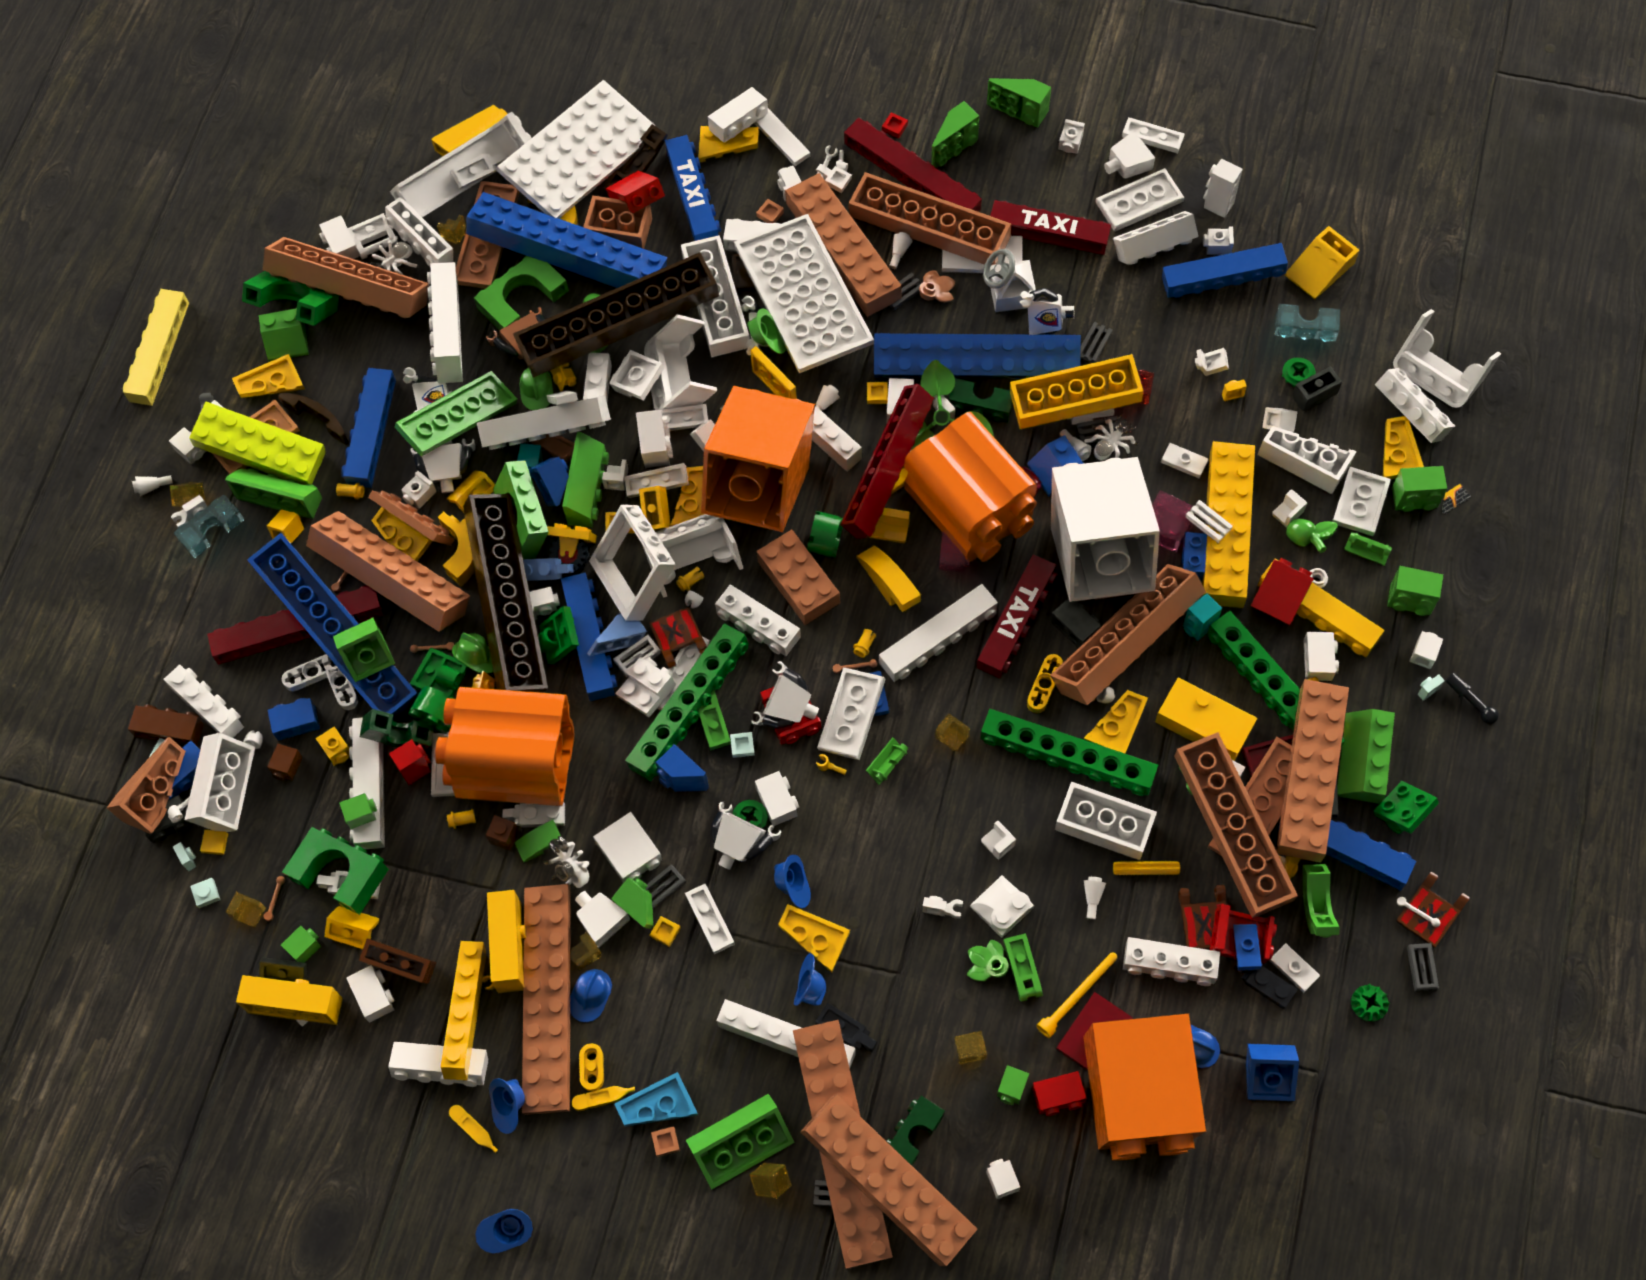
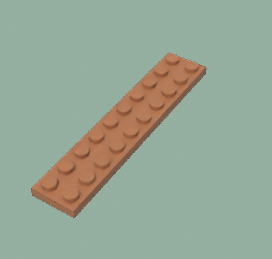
(546, 1000)
(825, 1074)

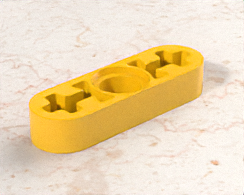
(1046, 692)

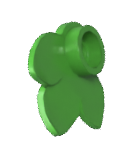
(984, 960)

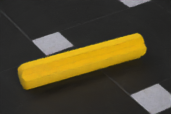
(1146, 868)

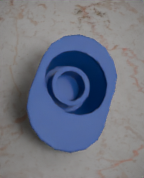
(792, 880)
(810, 984)
(590, 995)
(1205, 1047)
(506, 1101)
(503, 1231)

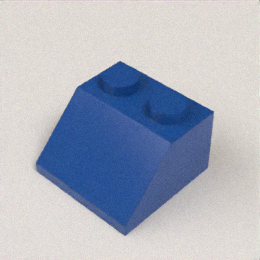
(1052, 455)
(551, 479)
(680, 772)
(1271, 1072)

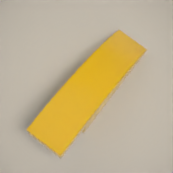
(889, 578)

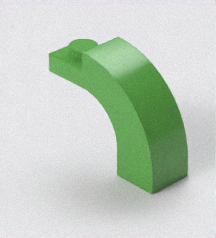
(1317, 901)

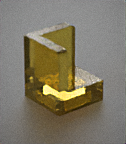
(452, 230)
(186, 492)
(952, 732)
(245, 909)
(584, 952)
(970, 1047)
(770, 1180)

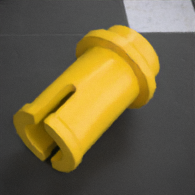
(350, 490)
(686, 581)
(864, 643)
(460, 818)

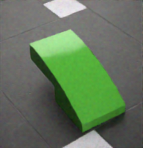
(536, 841)

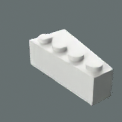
(1306, 458)

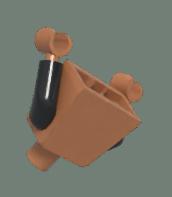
(506, 341)

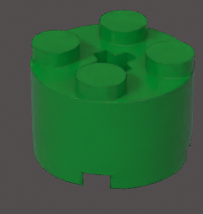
(825, 534)
(430, 708)

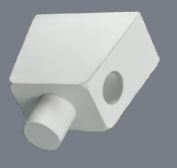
(1130, 157)
(600, 916)

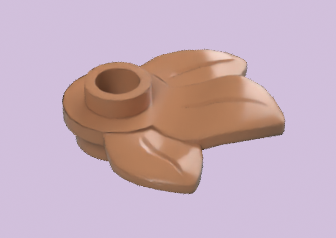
(936, 287)

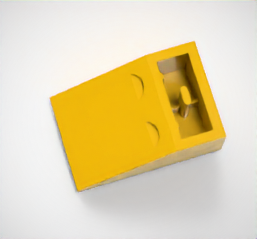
(1322, 262)

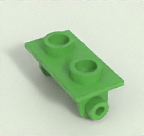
(1368, 548)
(886, 760)

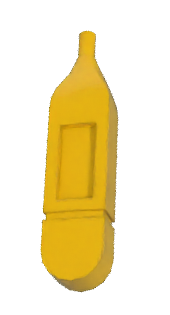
(599, 1097)
(471, 1127)

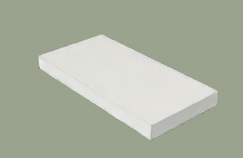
(1139, 200)
(956, 263)
(851, 713)

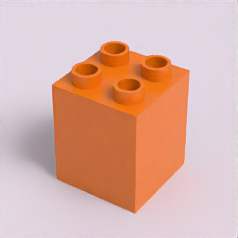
(757, 458)
(1144, 1085)

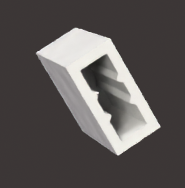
(628, 848)

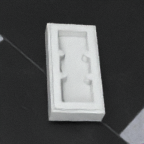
(1184, 460)
(1294, 968)

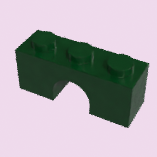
(996, 407)
(380, 728)
(922, 1116)

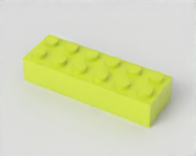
(257, 444)

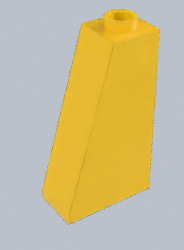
(466, 130)

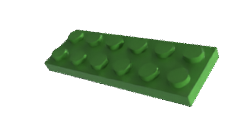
(455, 413)

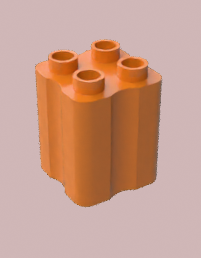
(971, 487)
(507, 746)

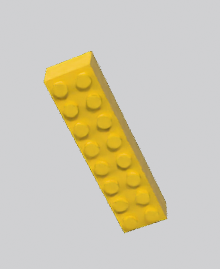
(1231, 498)

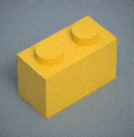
(655, 506)

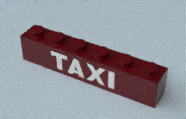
(1053, 227)
(1016, 617)

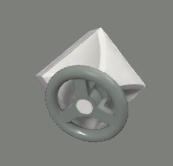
(1007, 280)

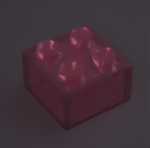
(1171, 520)

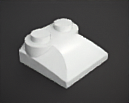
(1002, 906)

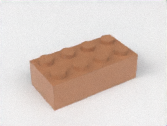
(798, 577)

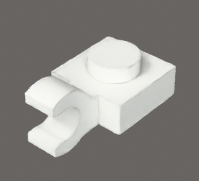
(835, 178)
(189, 510)
(936, 906)

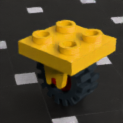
(571, 544)

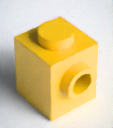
(286, 523)
(334, 746)

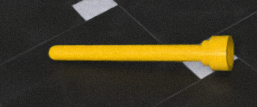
(1049, 1025)

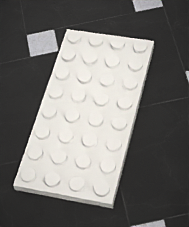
(576, 151)
(804, 293)

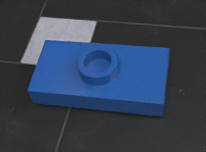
(1247, 947)

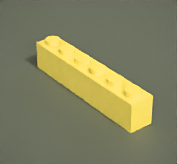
(155, 347)

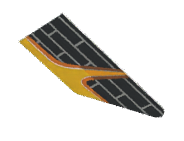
(1454, 498)

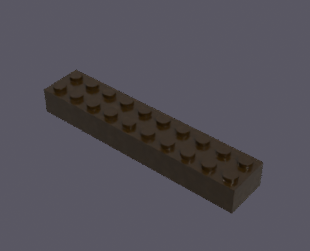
(616, 314)
(504, 593)

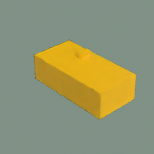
(1200, 714)
(506, 941)
(289, 999)

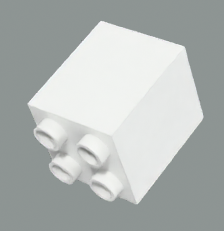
(1104, 529)

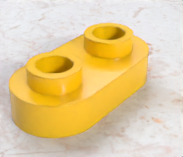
(591, 1067)

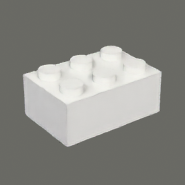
(654, 438)

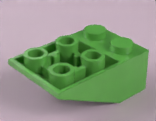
(1020, 98)
(955, 134)

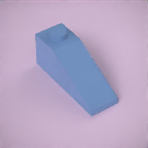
(617, 636)

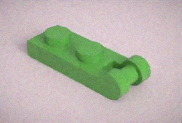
(714, 724)
(1022, 966)

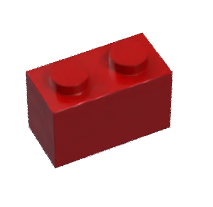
(411, 761)
(1059, 1093)

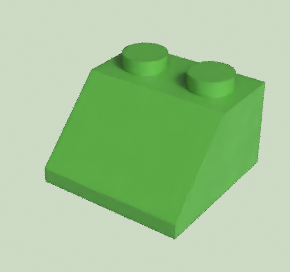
(283, 334)
(363, 649)

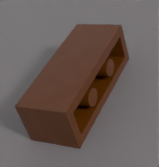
(154, 723)
(397, 961)

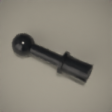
(1488, 714)

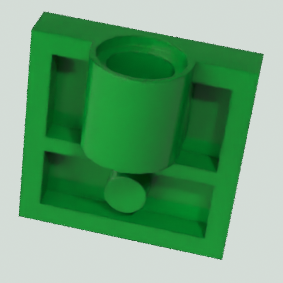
(558, 635)
(439, 672)
(1405, 808)

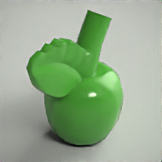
(1304, 532)

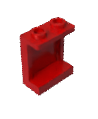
(637, 190)
(1283, 590)
(791, 734)
(1223, 938)

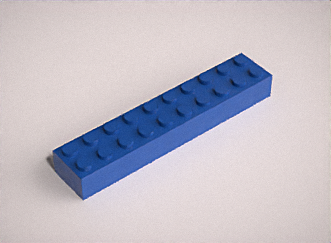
(560, 242)
(975, 354)
(325, 617)

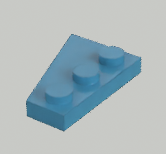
(656, 1103)

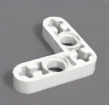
(330, 672)

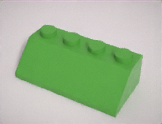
(585, 481)
(274, 492)
(1365, 755)
(740, 1141)

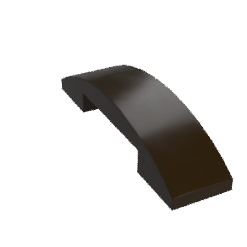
(642, 159)
(298, 403)

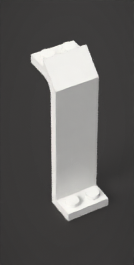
(435, 184)

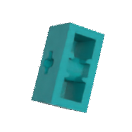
(1200, 616)

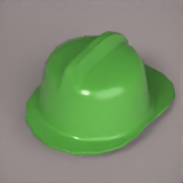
(765, 331)
(534, 390)
(473, 652)

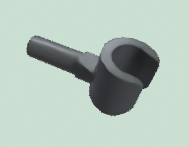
(205, 397)

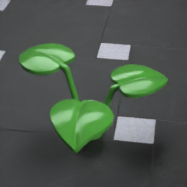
(940, 381)

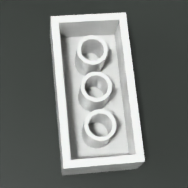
(220, 783)
(1105, 821)

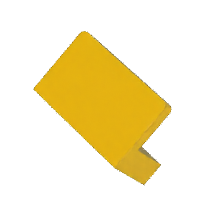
(475, 483)
(892, 525)
(349, 927)

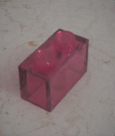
(951, 557)

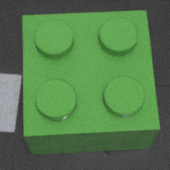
(1419, 488)
(1415, 590)

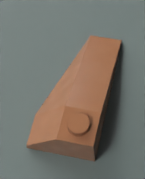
(146, 793)

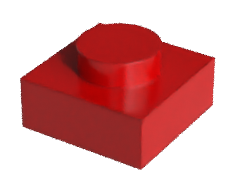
(894, 125)

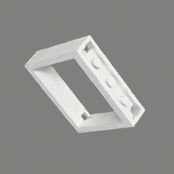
(631, 607)

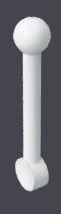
(1401, 901)

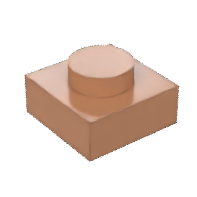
(770, 212)
(665, 1141)

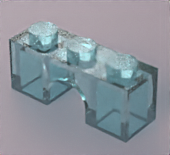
(1290, 323)
(219, 513)

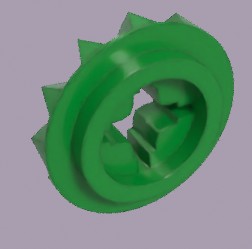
(1297, 364)
(747, 807)
(1359, 1003)

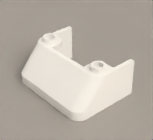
(670, 348)
(1436, 374)
(696, 541)

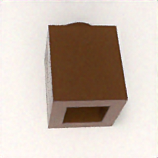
(284, 762)
(502, 832)

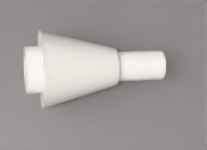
(900, 245)
(827, 396)
(1081, 448)
(147, 484)
(1093, 889)

